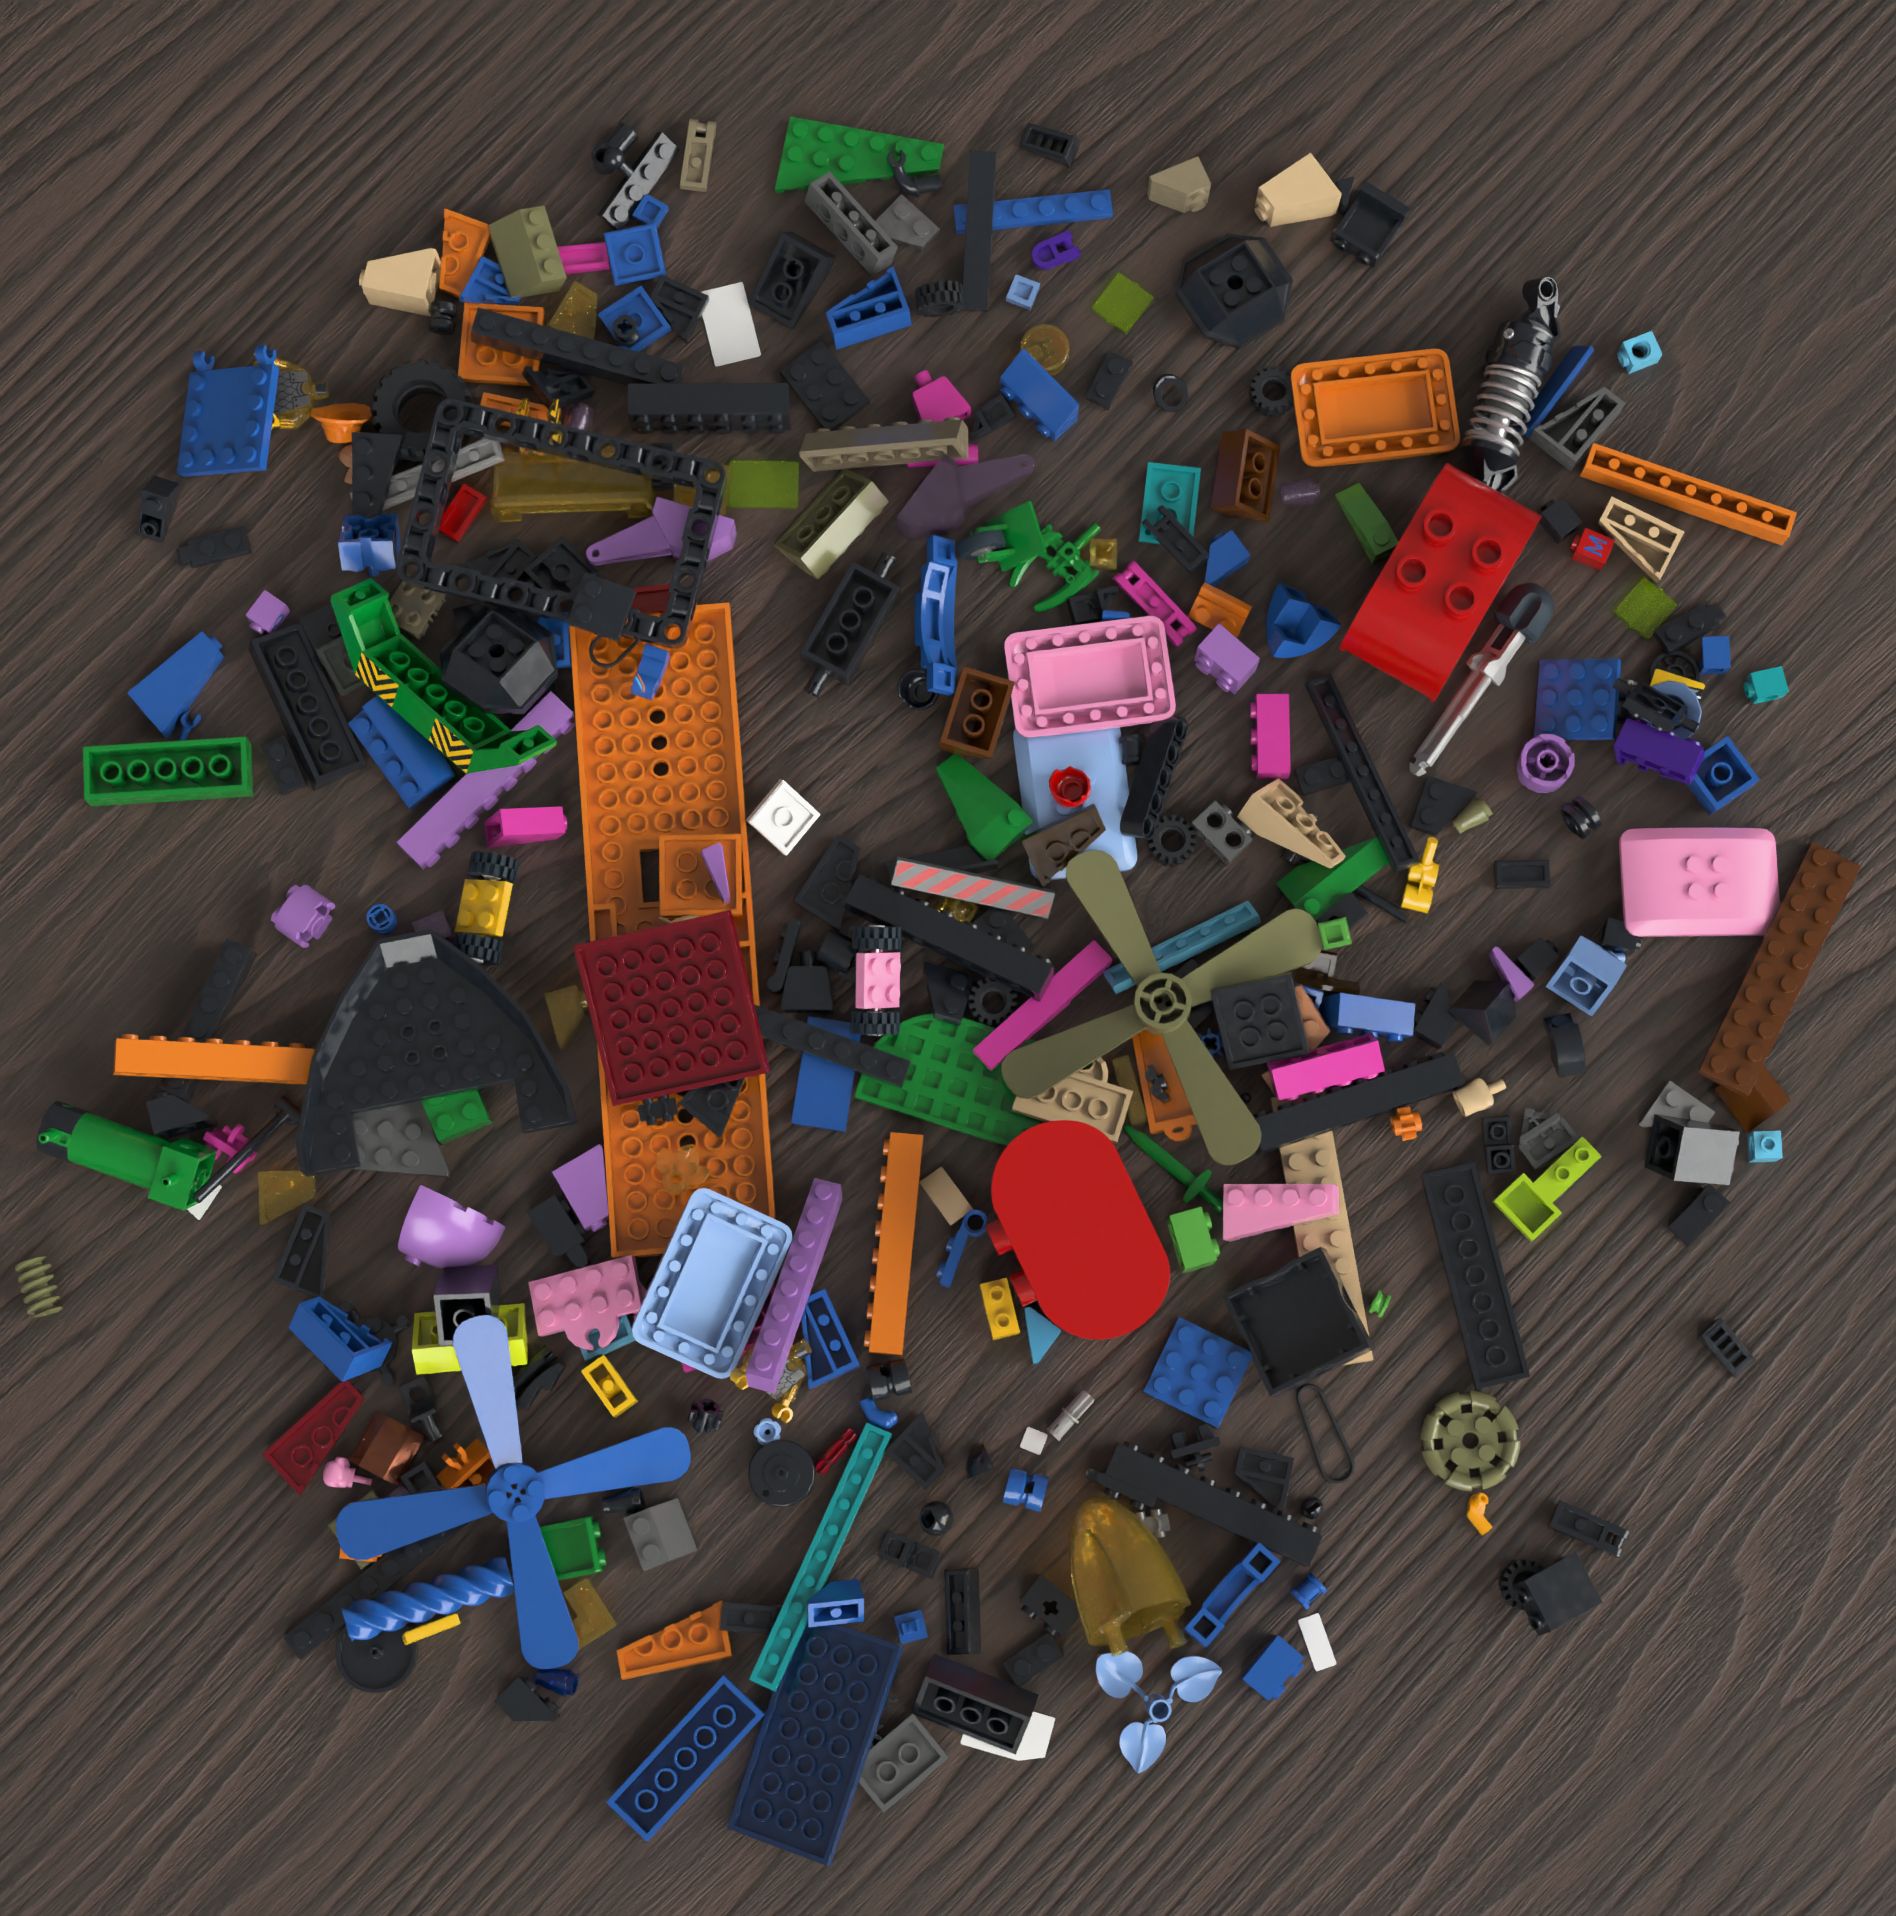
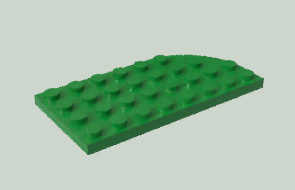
(948, 1081)

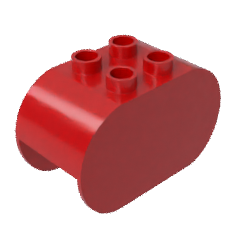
(1440, 581)
(1077, 1231)

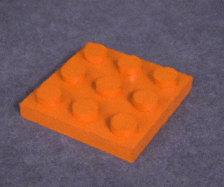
(488, 364)
(685, 880)

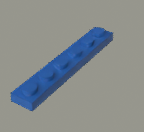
(1043, 210)

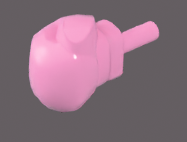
(339, 1474)

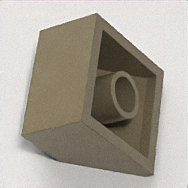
(1181, 186)

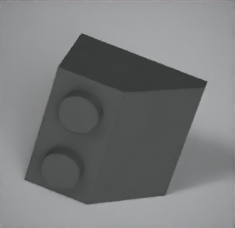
(660, 1534)

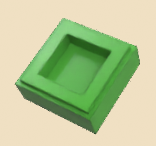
(1334, 933)

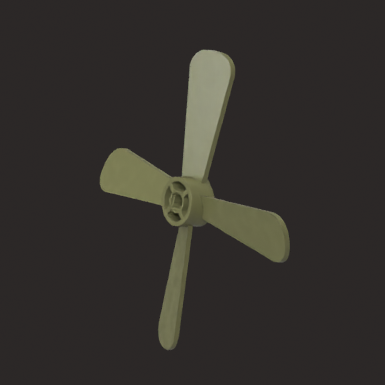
(1220, 1113)

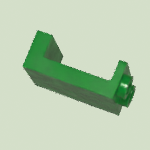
(574, 1547)

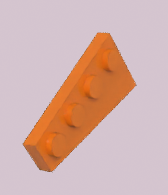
(677, 1646)

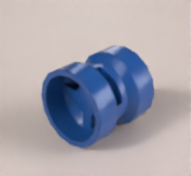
(386, 922)

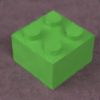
(1192, 1239)

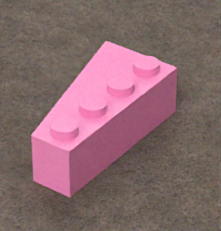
(1268, 1207)

